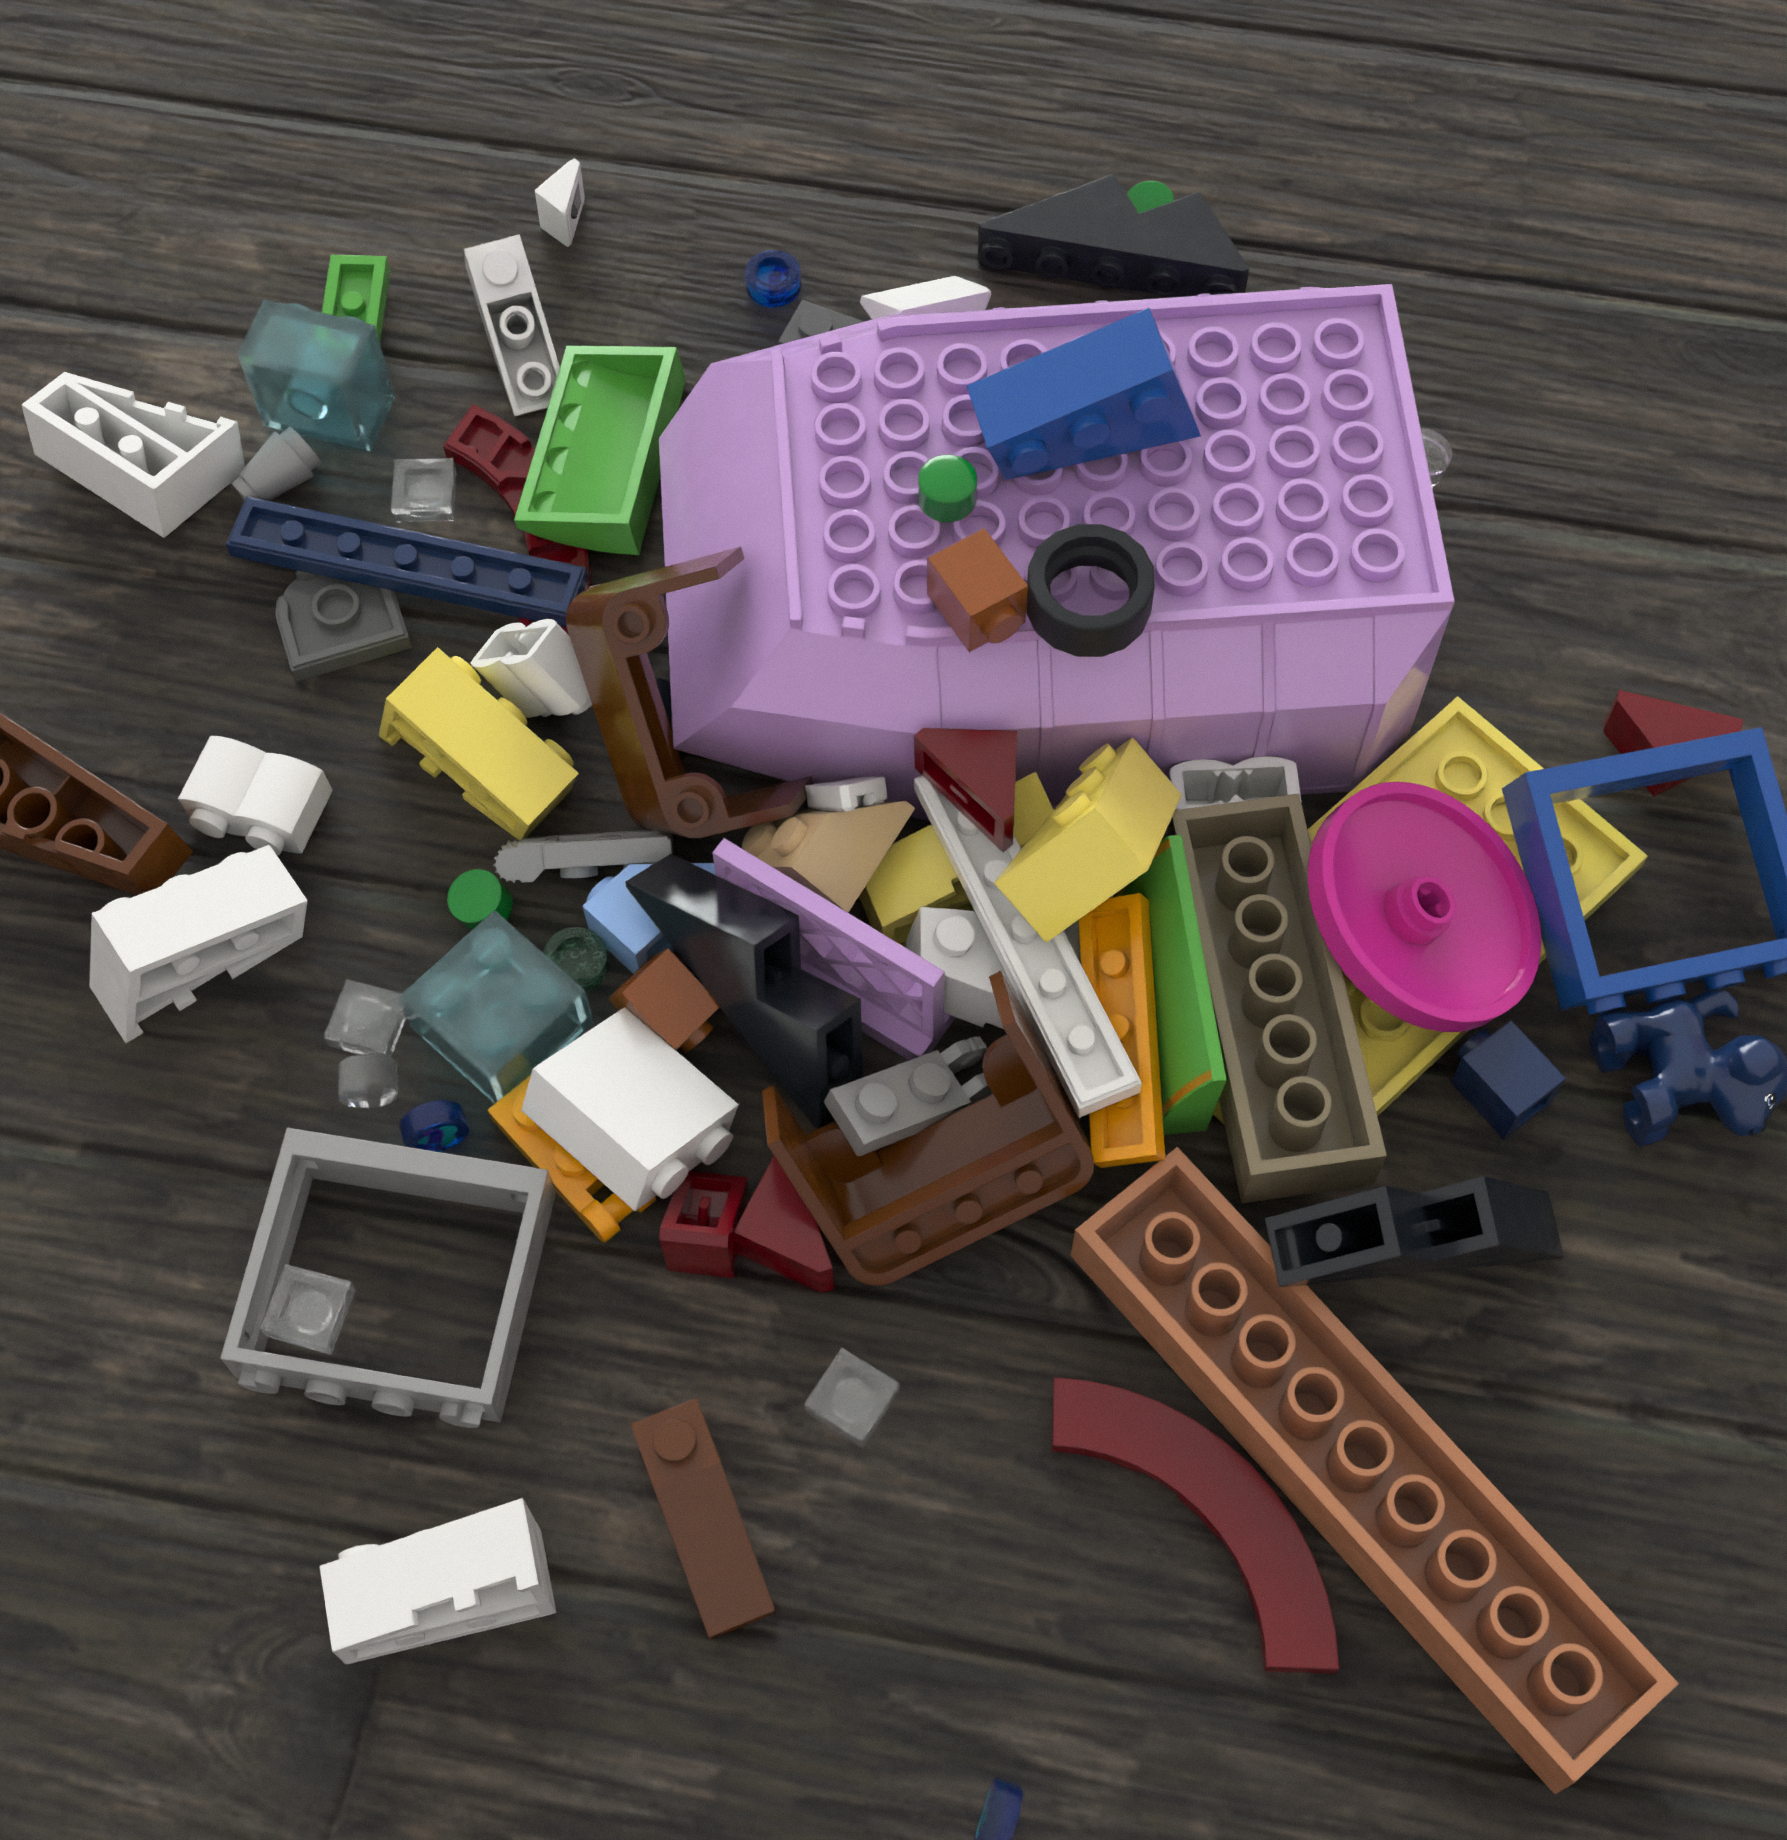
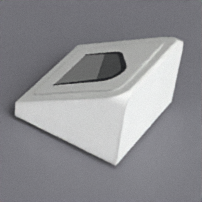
(561, 202)

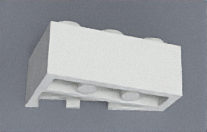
(132, 453)
(190, 931)
(962, 949)
(438, 1584)

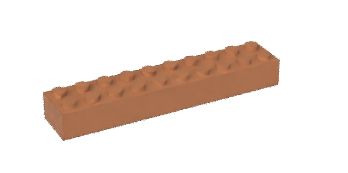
(1372, 1473)

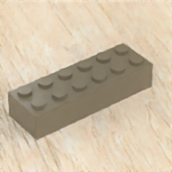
(1285, 1026)

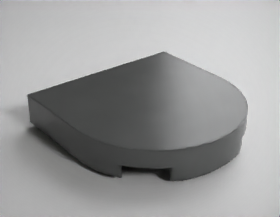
(337, 624)

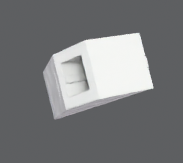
(514, 322)

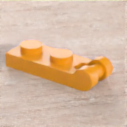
(570, 1178)

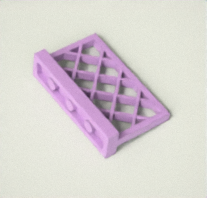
(896, 987)

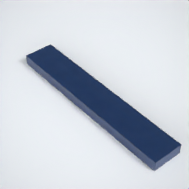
(405, 561)

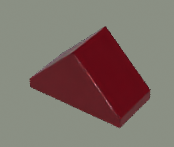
(1648, 722)
(974, 774)
(701, 1223)
(783, 1233)

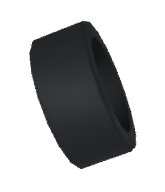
(1098, 547)

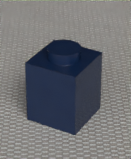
(1506, 1078)

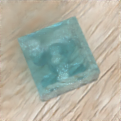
(317, 374)
(496, 1007)

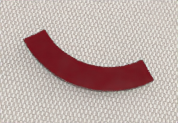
(502, 460)
(1226, 1496)

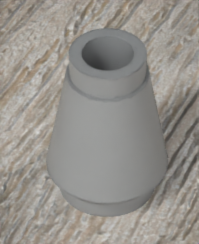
(277, 467)

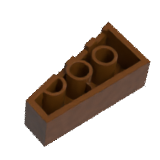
(78, 821)

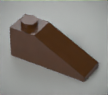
(703, 1518)

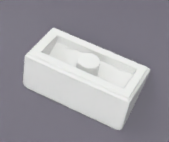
(929, 297)

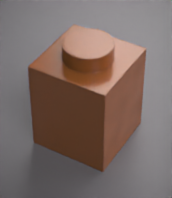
(977, 590)
(668, 1001)

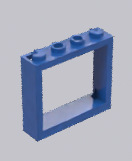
(1547, 868)

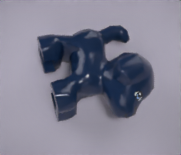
(1738, 1079)

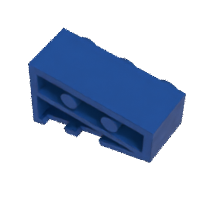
(1084, 401)

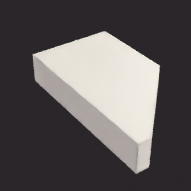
(846, 794)

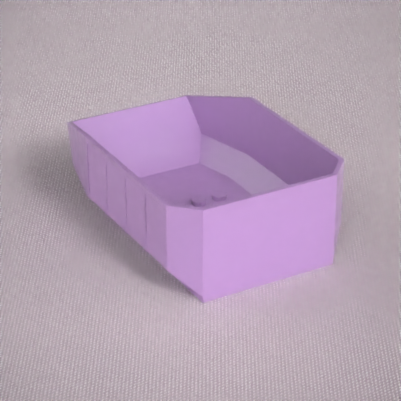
(1282, 543)

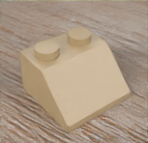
(830, 849)

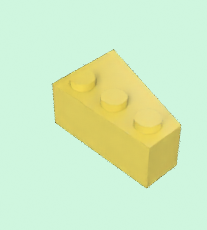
(478, 743)
(1092, 839)
(921, 875)

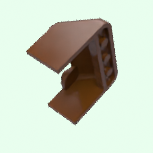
(611, 635)
(953, 1178)

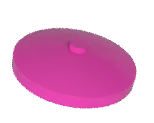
(1424, 907)

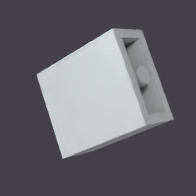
(630, 1109)

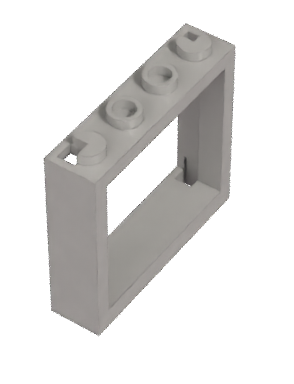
(400, 1170)

